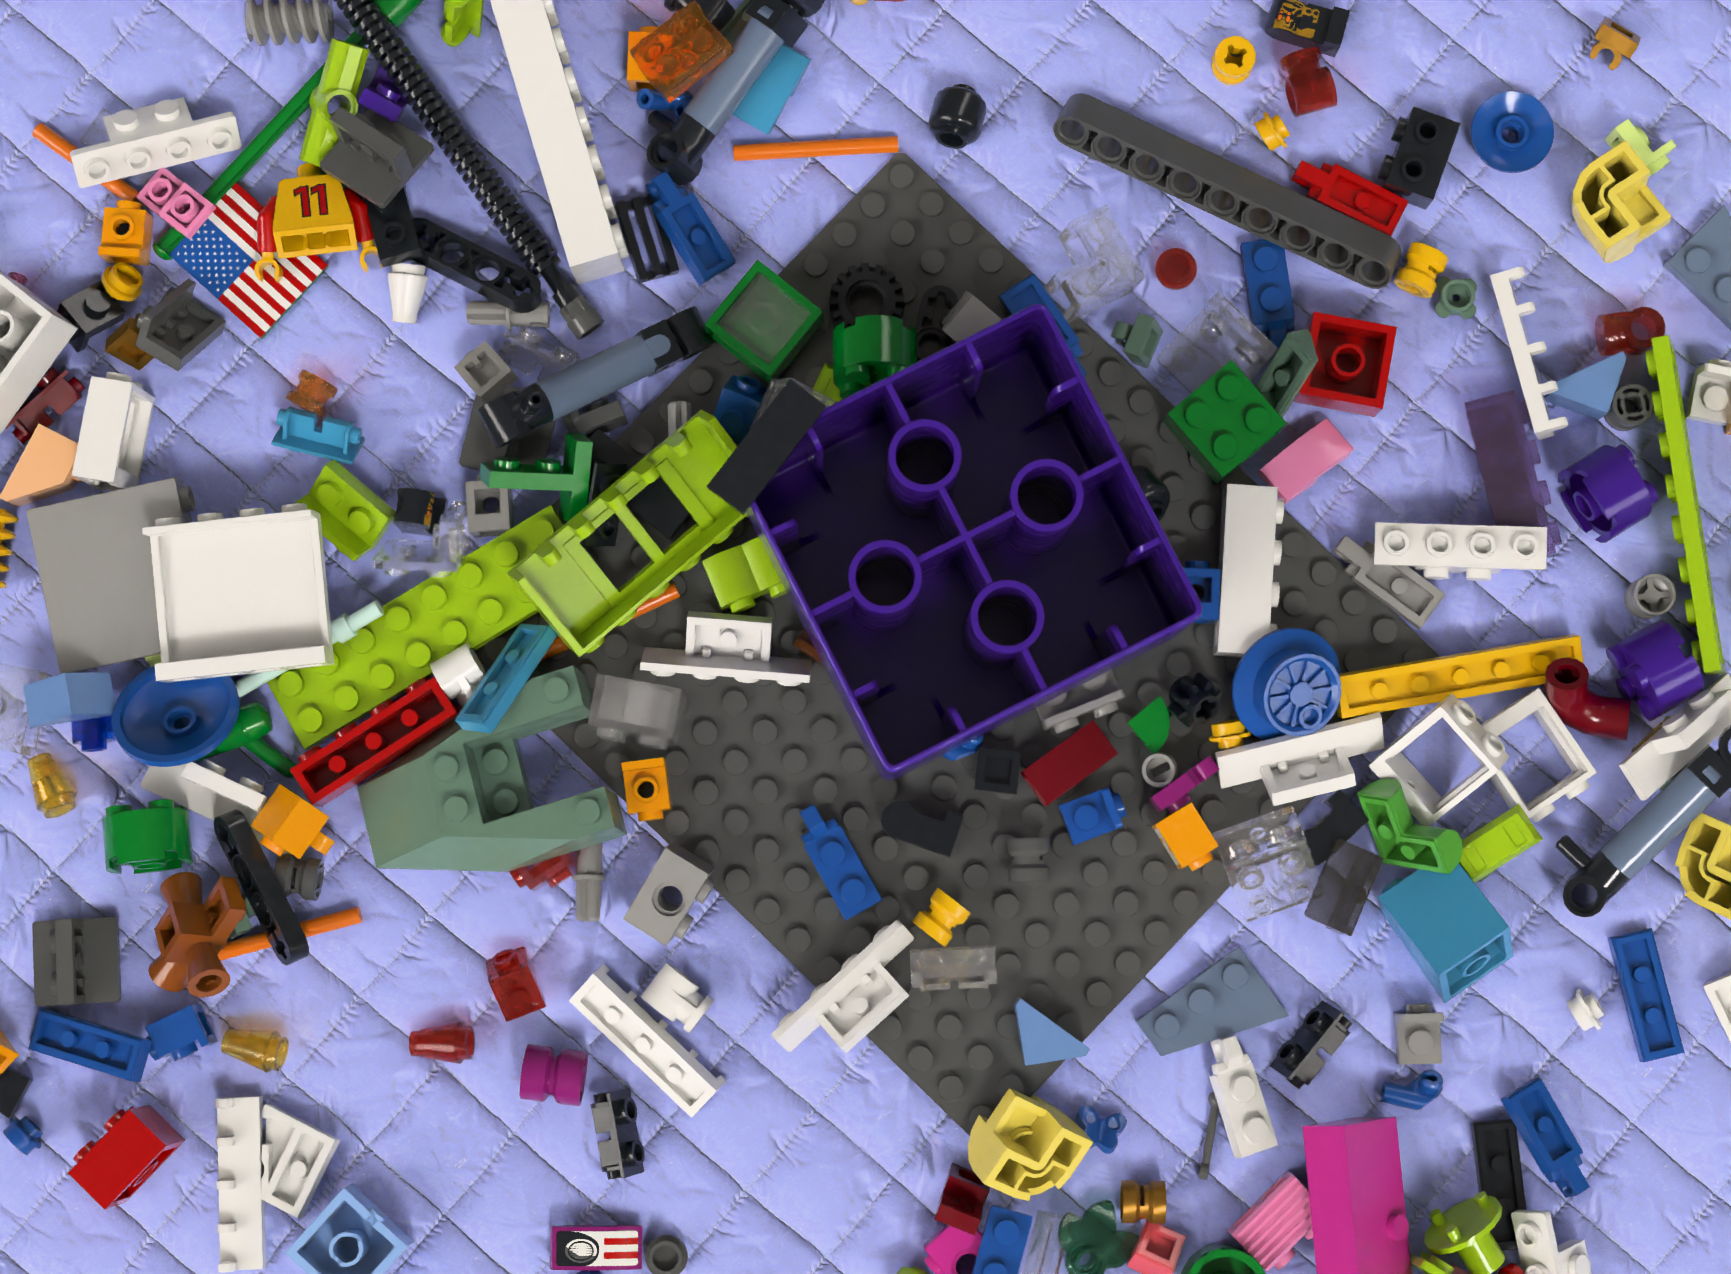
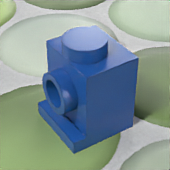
(1209, 582)
(179, 1033)

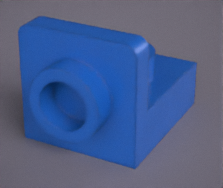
(1092, 815)

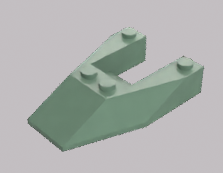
(467, 798)

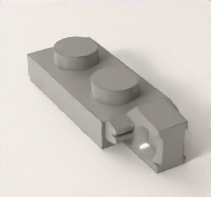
(1394, 586)

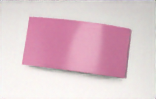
(175, 202)
(1306, 460)

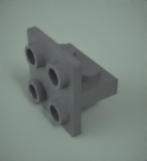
(374, 155)
(480, 447)
(76, 961)

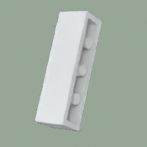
(1246, 566)

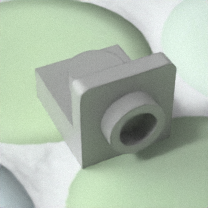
(485, 372)
(1418, 1035)

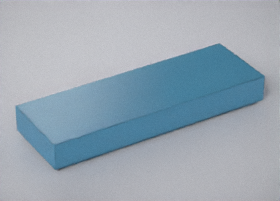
(506, 678)

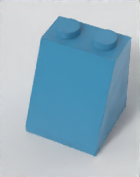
(1447, 928)

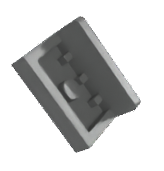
(177, 327)

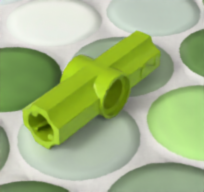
(339, 77)

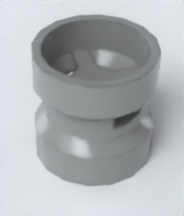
(1659, 595)

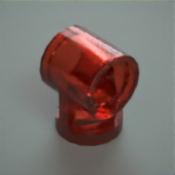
(1308, 84)
(1615, 334)

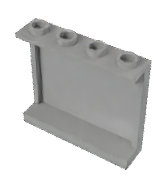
(101, 571)

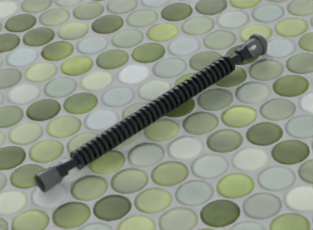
(452, 137)

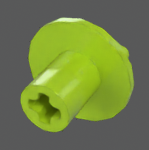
(1467, 1231)

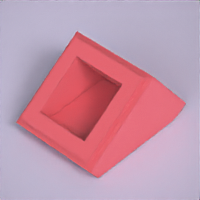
(1156, 1250)

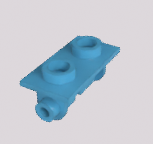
(332, 441)

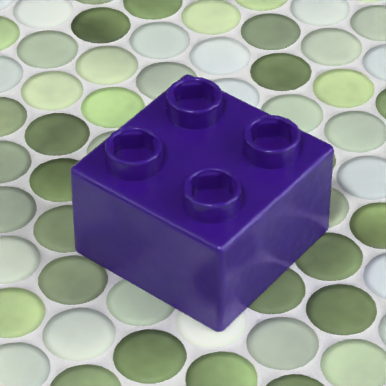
(969, 543)

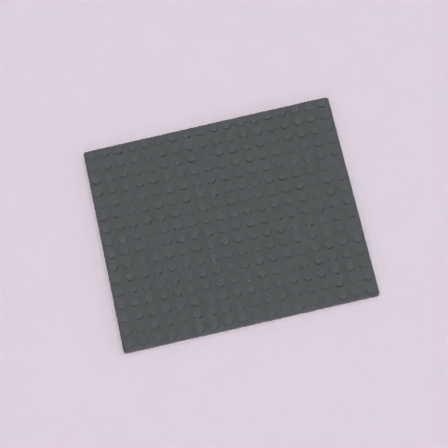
(770, 749)

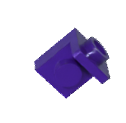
(383, 97)

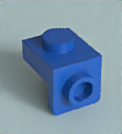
(739, 405)

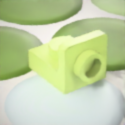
(1640, 144)

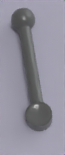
(1205, 1164)

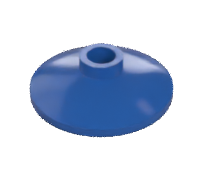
(1525, 118)

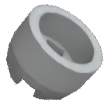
(1156, 760)

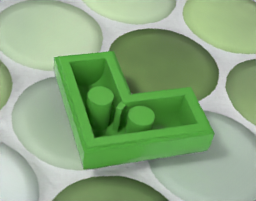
(1402, 840)

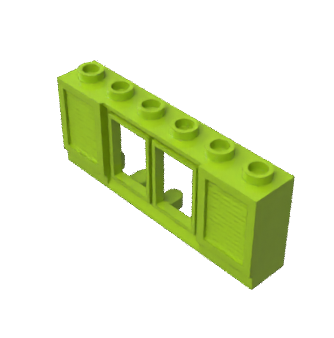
(572, 588)

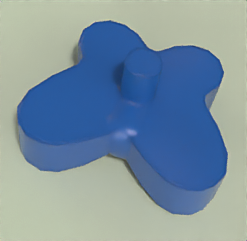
(1100, 1130)

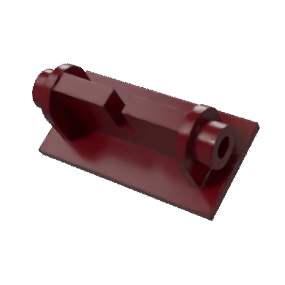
(52, 391)

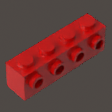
(375, 742)

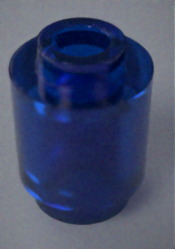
(93, 733)

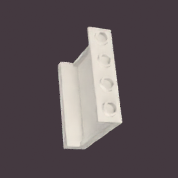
(240, 593)

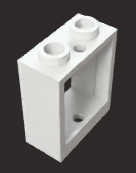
(113, 432)
(1581, 768)
(1421, 797)

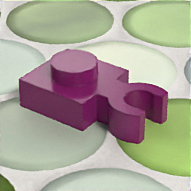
(1176, 793)

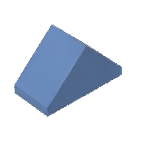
(1591, 388)
(69, 698)
(1043, 1039)

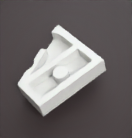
(293, 1160)

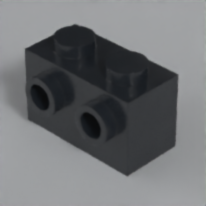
(1419, 156)

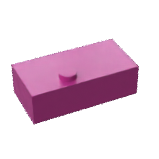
(1357, 1196)

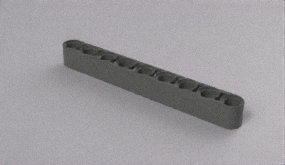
(1227, 191)

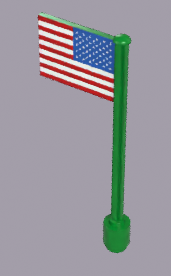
(225, 246)

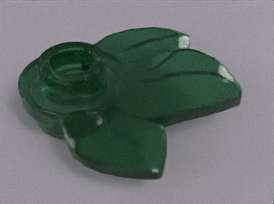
(1095, 1235)

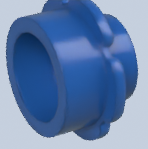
(23, 1134)

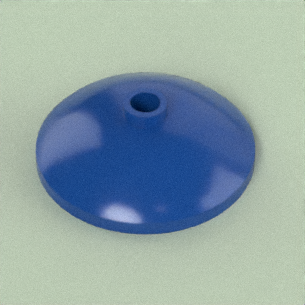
(153, 716)

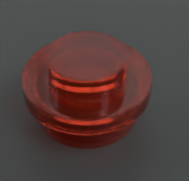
(1175, 269)

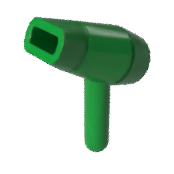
(249, 728)

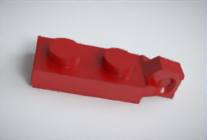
(1351, 195)

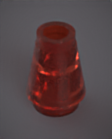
(444, 1043)

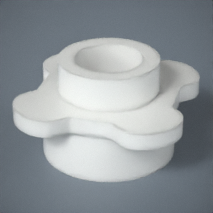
(1586, 1010)

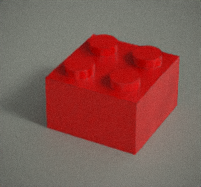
(1350, 365)
(125, 1156)

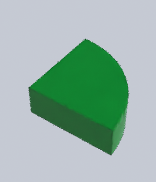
(1152, 725)

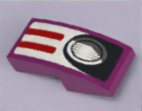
(596, 1247)

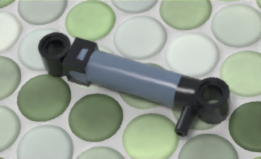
(683, 142)
(595, 377)
(1649, 830)

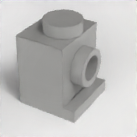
(484, 523)

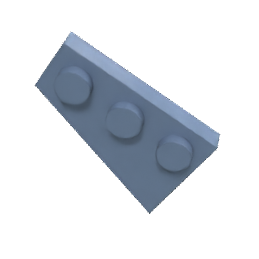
(1705, 265)
(1211, 1006)

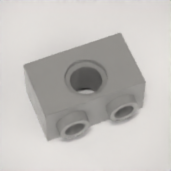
(651, 910)

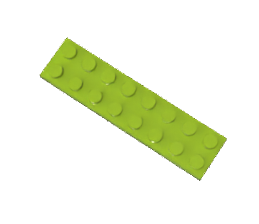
(1683, 491)
(413, 633)

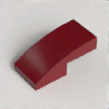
(1069, 763)
(962, 1199)

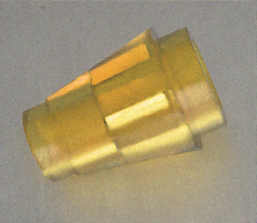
(50, 787)
(256, 1047)

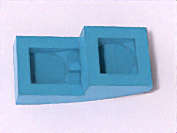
(772, 90)

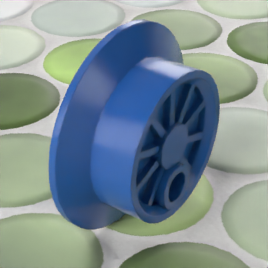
(1287, 684)

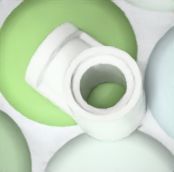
(459, 673)
(676, 997)

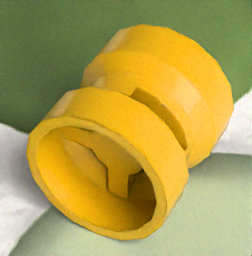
(1421, 270)
(941, 917)

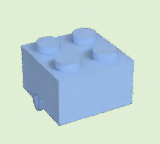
(350, 1238)

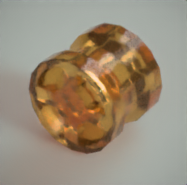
(311, 393)

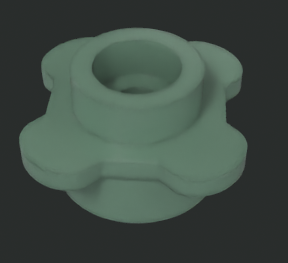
(1464, 289)

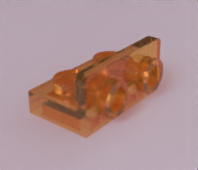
(681, 51)

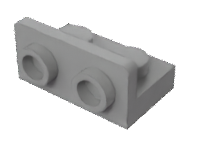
(1094, 696)

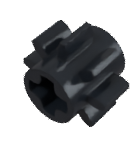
(1194, 699)

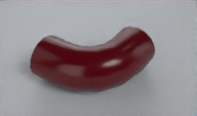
(1581, 708)

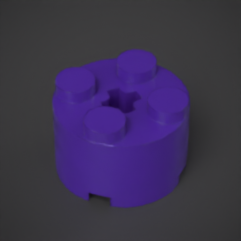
(1607, 492)
(1655, 669)

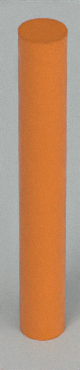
(64, 147)

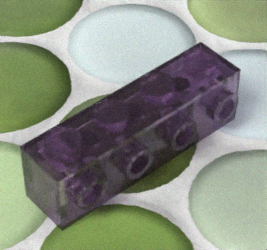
(1509, 463)

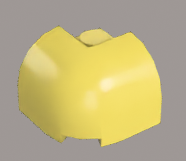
(1615, 204)
(1706, 864)
(1025, 1146)

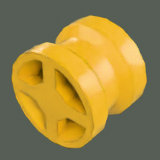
(1233, 69)

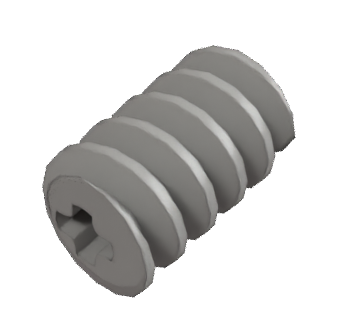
(289, 20)

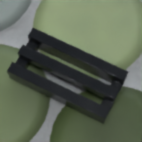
(638, 205)

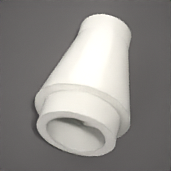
(406, 290)

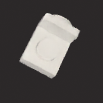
(1711, 393)

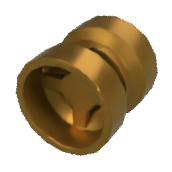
(1153, 1201)

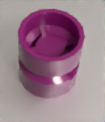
(553, 1075)

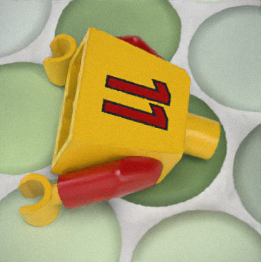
(312, 218)

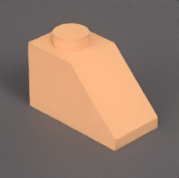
(42, 468)

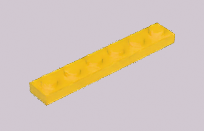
(1459, 674)

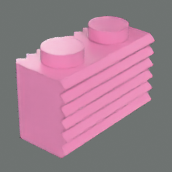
(1275, 1223)

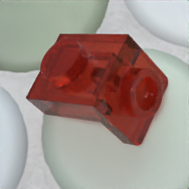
(551, 871)
(514, 983)

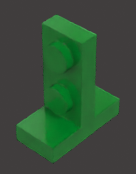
(548, 474)

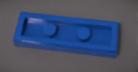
(1646, 995)
(90, 1044)

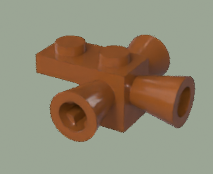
(194, 934)

